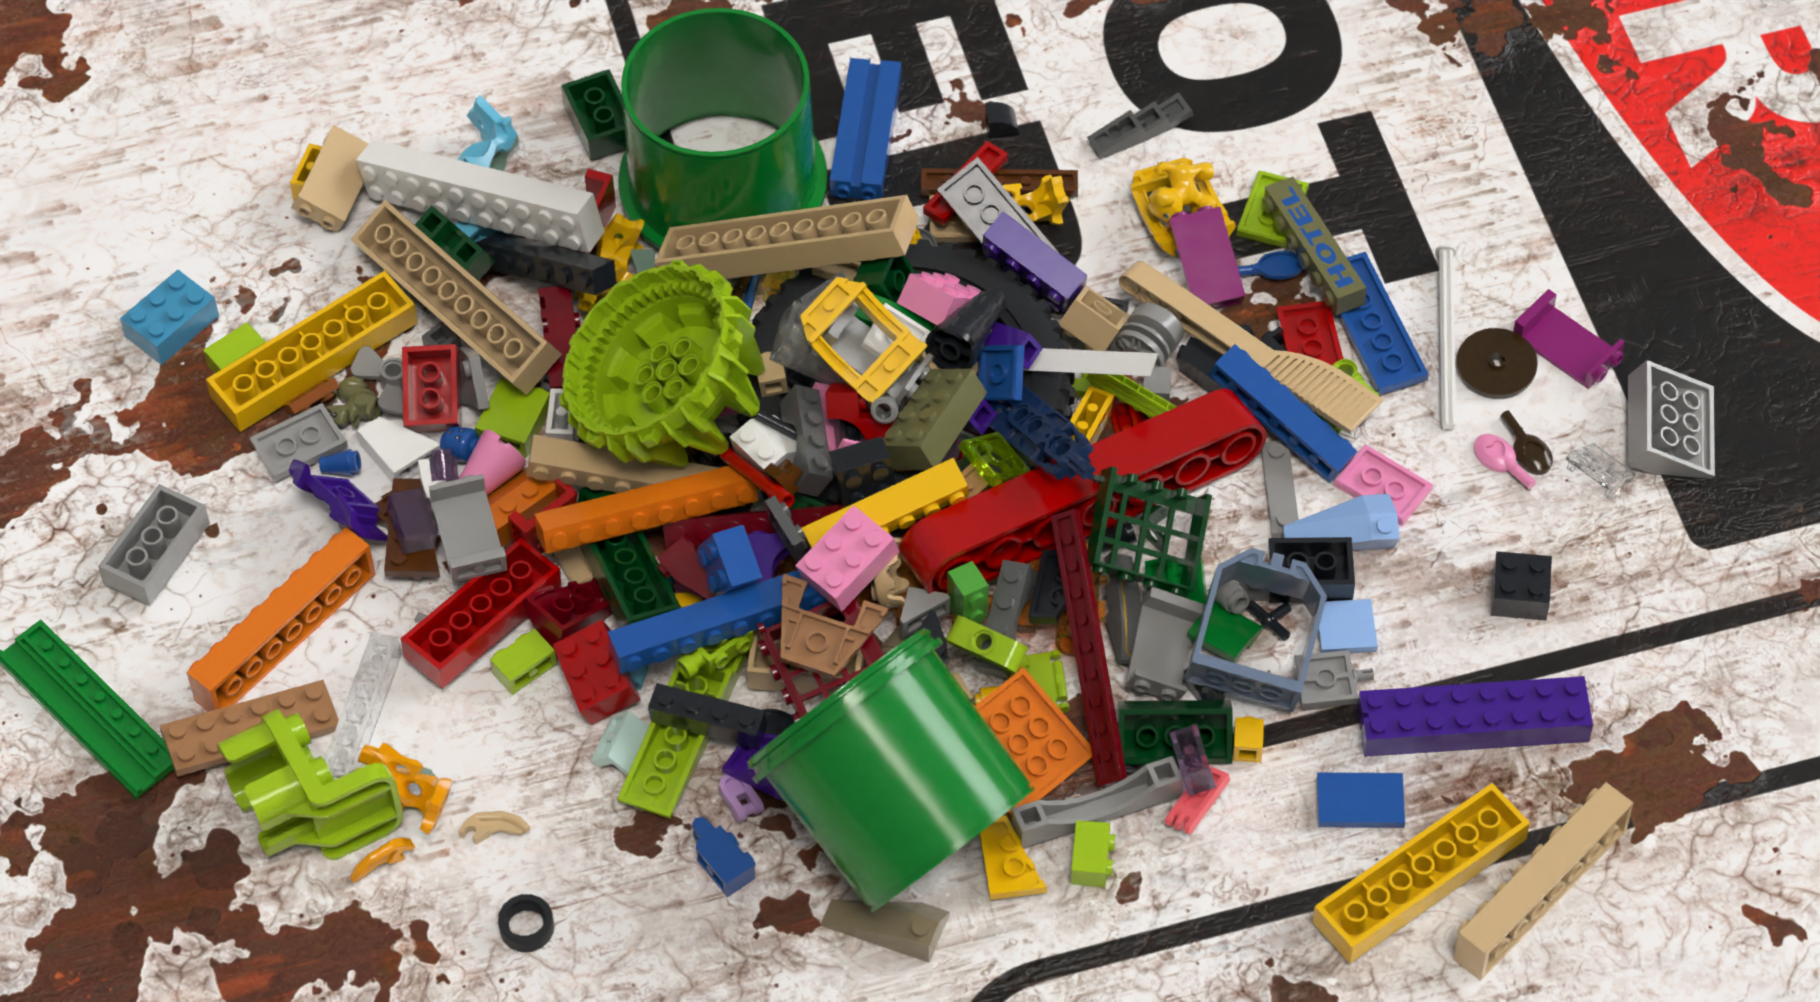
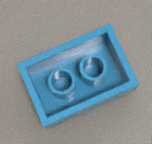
(169, 317)

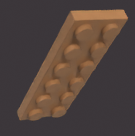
(194, 739)

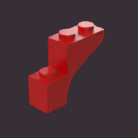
(849, 405)

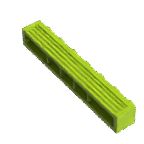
(1131, 393)

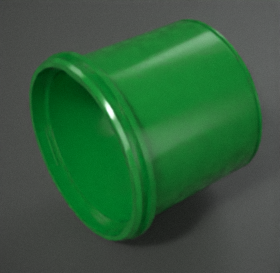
(716, 67)
(893, 771)

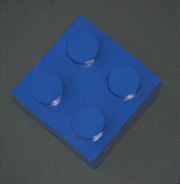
(728, 561)

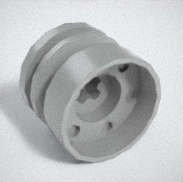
(1150, 331)

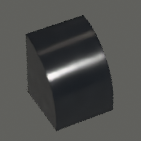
(1000, 120)

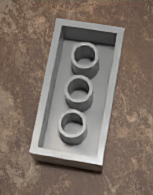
(154, 544)

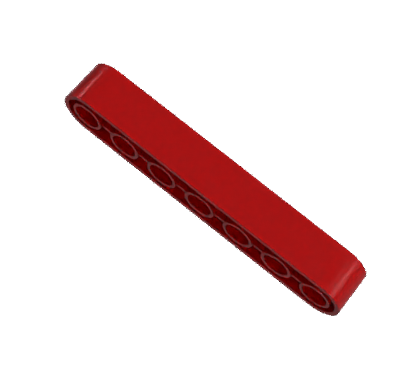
(1014, 518)

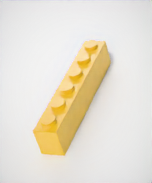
(902, 502)

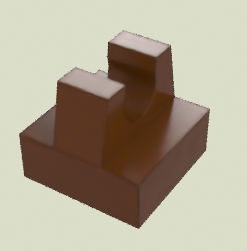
(784, 474)

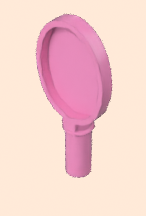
(1500, 457)

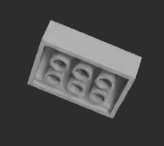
(1670, 423)

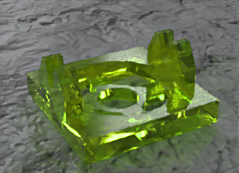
(993, 444)

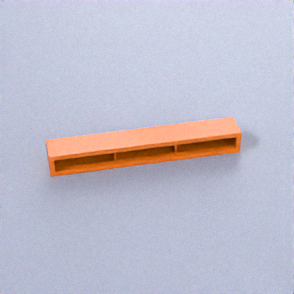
(643, 508)

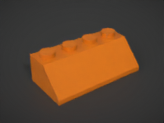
(519, 494)

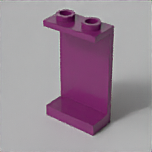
(1207, 256)
(1567, 342)

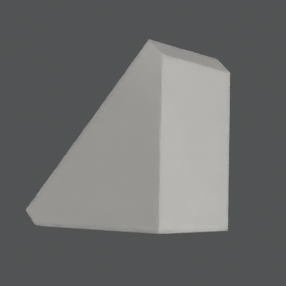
(917, 607)

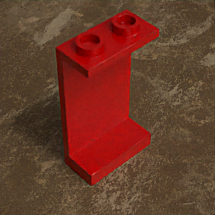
(602, 187)

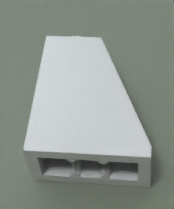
(395, 447)

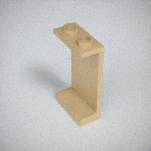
(332, 180)

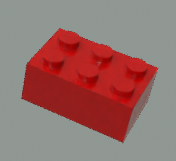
(431, 388)
(594, 673)

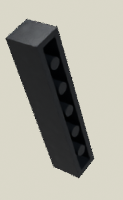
(550, 263)

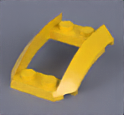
(1147, 180)
(891, 363)

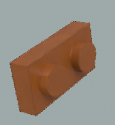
(321, 392)

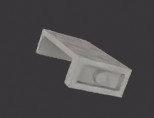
(845, 339)
(467, 528)
(1162, 644)

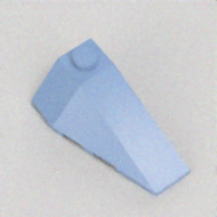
(1367, 519)

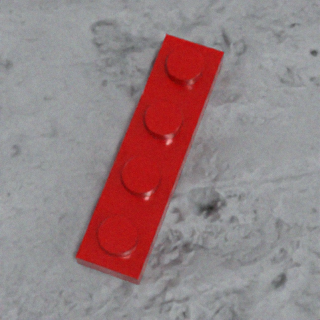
(992, 158)

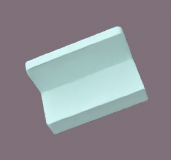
(620, 741)

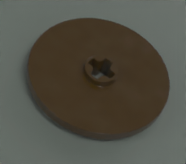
(1477, 364)

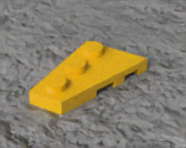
(1006, 863)

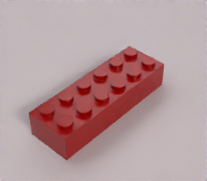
(477, 615)

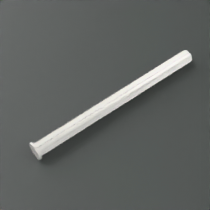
(1447, 335)

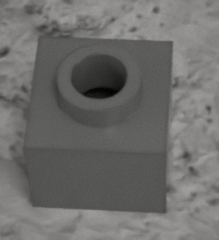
(441, 335)

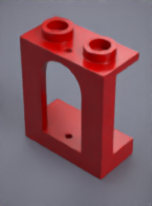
(526, 530)

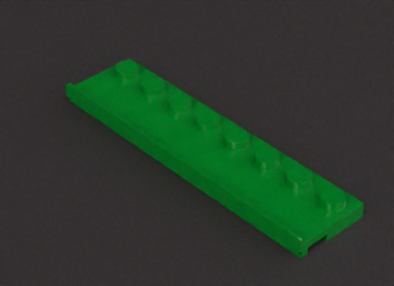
(87, 709)

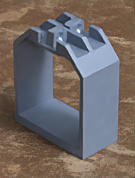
(1243, 680)

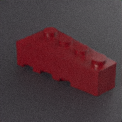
(558, 326)

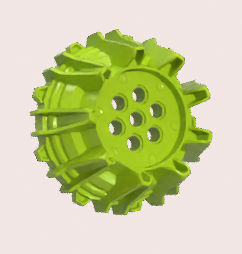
(661, 365)

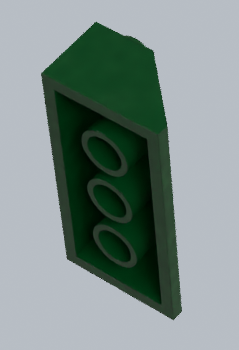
(1147, 724)

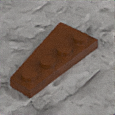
(411, 564)

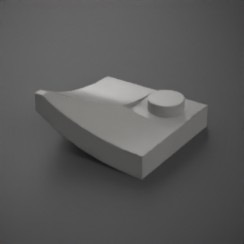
(472, 379)

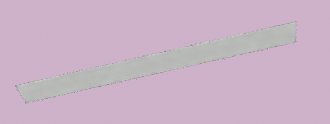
(1094, 362)

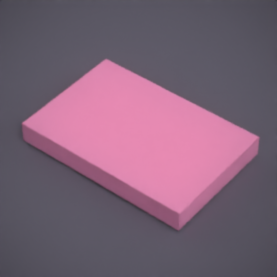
(1376, 474)

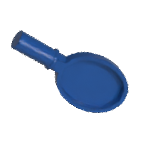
(1274, 266)

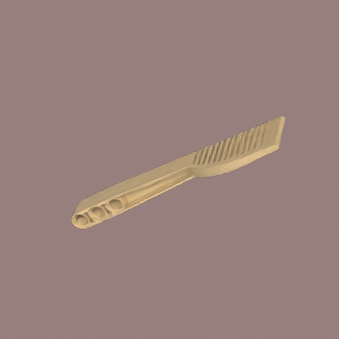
(1310, 380)

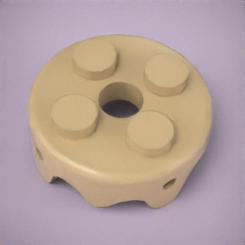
(889, 584)

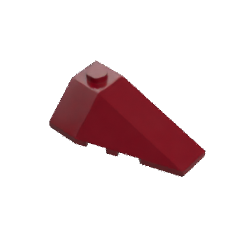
(683, 565)
(566, 609)

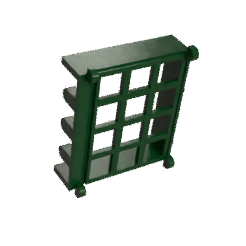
(1150, 493)

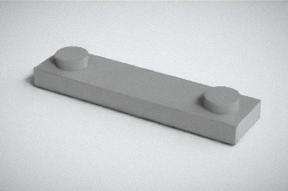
(1279, 486)

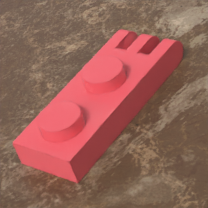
(1191, 809)

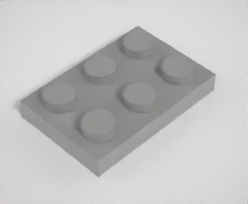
(300, 438)

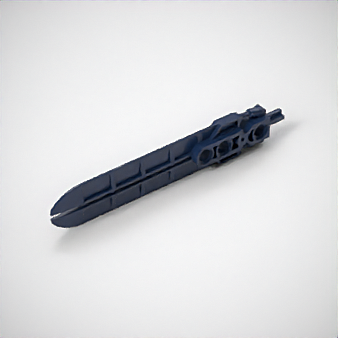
(1043, 434)

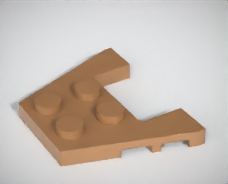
(818, 641)

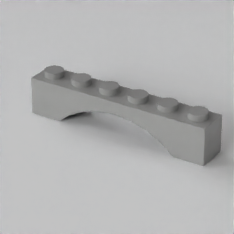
(1144, 788)

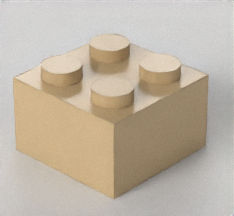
(1093, 320)

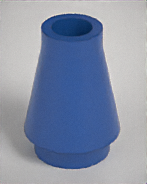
(343, 463)

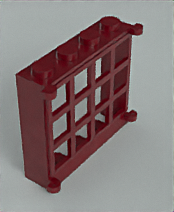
(790, 695)

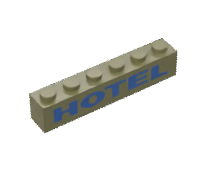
(1314, 245)

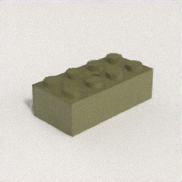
(933, 418)

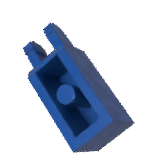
(722, 857)

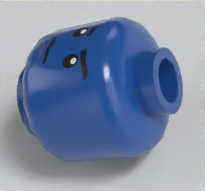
(461, 441)

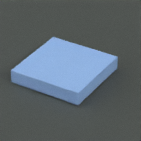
(1347, 627)

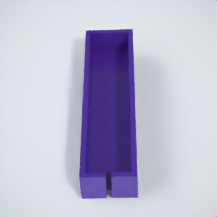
(1474, 716)

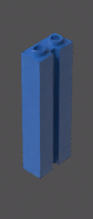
(865, 129)

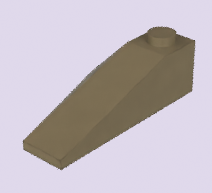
(898, 926)

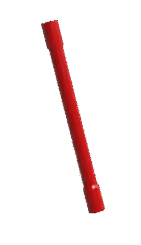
(757, 477)

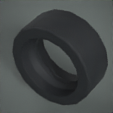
(521, 903)

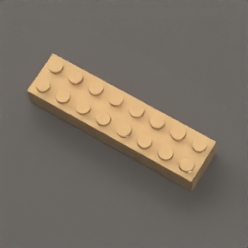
(1542, 880)

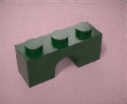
(455, 242)

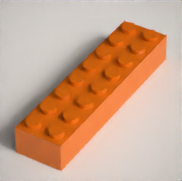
(281, 622)

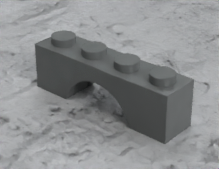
(804, 411)
(1012, 592)

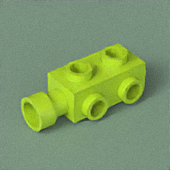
(714, 656)

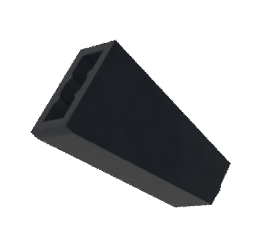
(1196, 362)

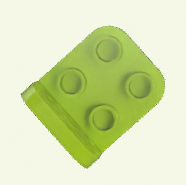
(298, 795)

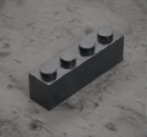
(707, 716)

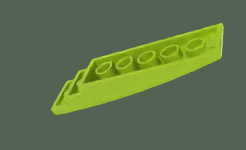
(671, 754)

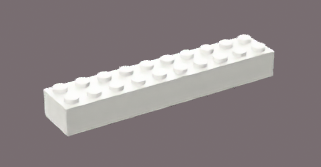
(481, 195)

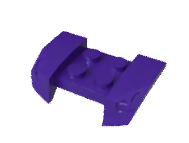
(345, 501)

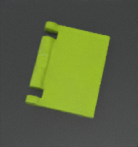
(1050, 676)

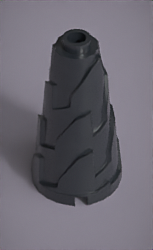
(964, 332)

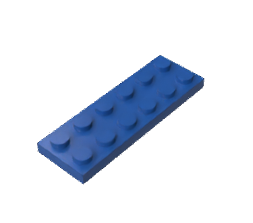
(1380, 335)

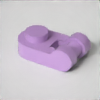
(734, 791)

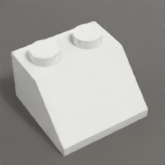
(762, 445)

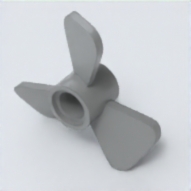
(370, 366)

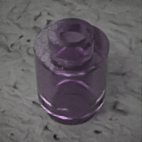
(443, 465)

